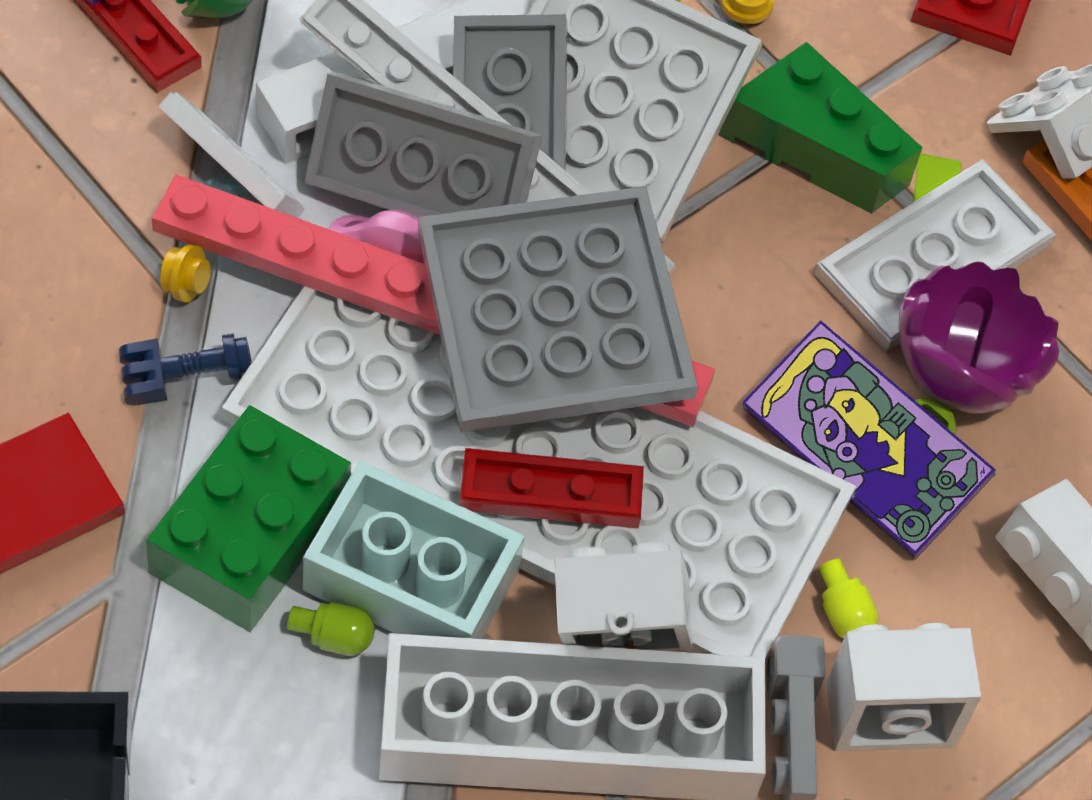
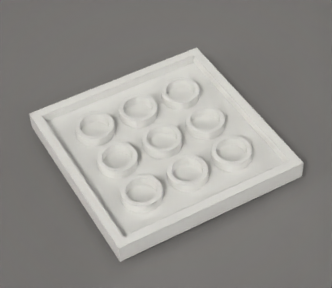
(647, 94)

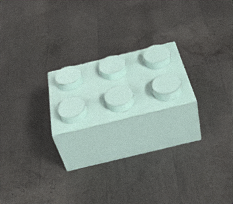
(411, 558)

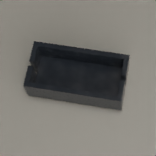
(64, 745)

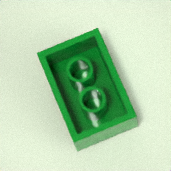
(247, 518)

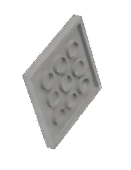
(555, 309)

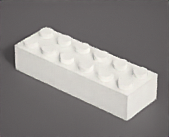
(573, 718)

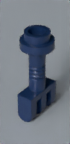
(147, 369)

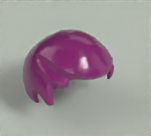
(975, 337)

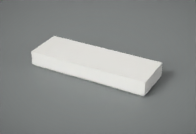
(230, 155)

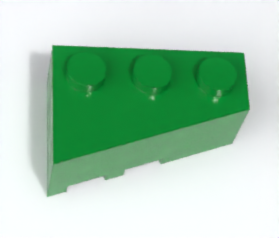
(825, 127)

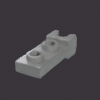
(793, 686)

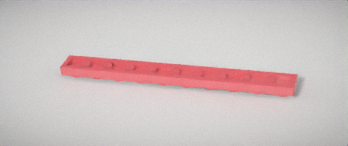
(327, 263)

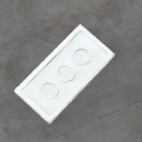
(951, 226)

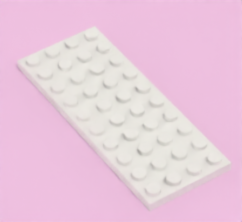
(730, 502)

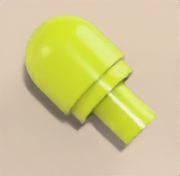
(846, 599)

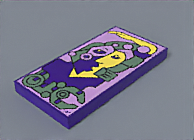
(871, 433)

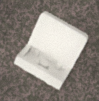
(1060, 111)

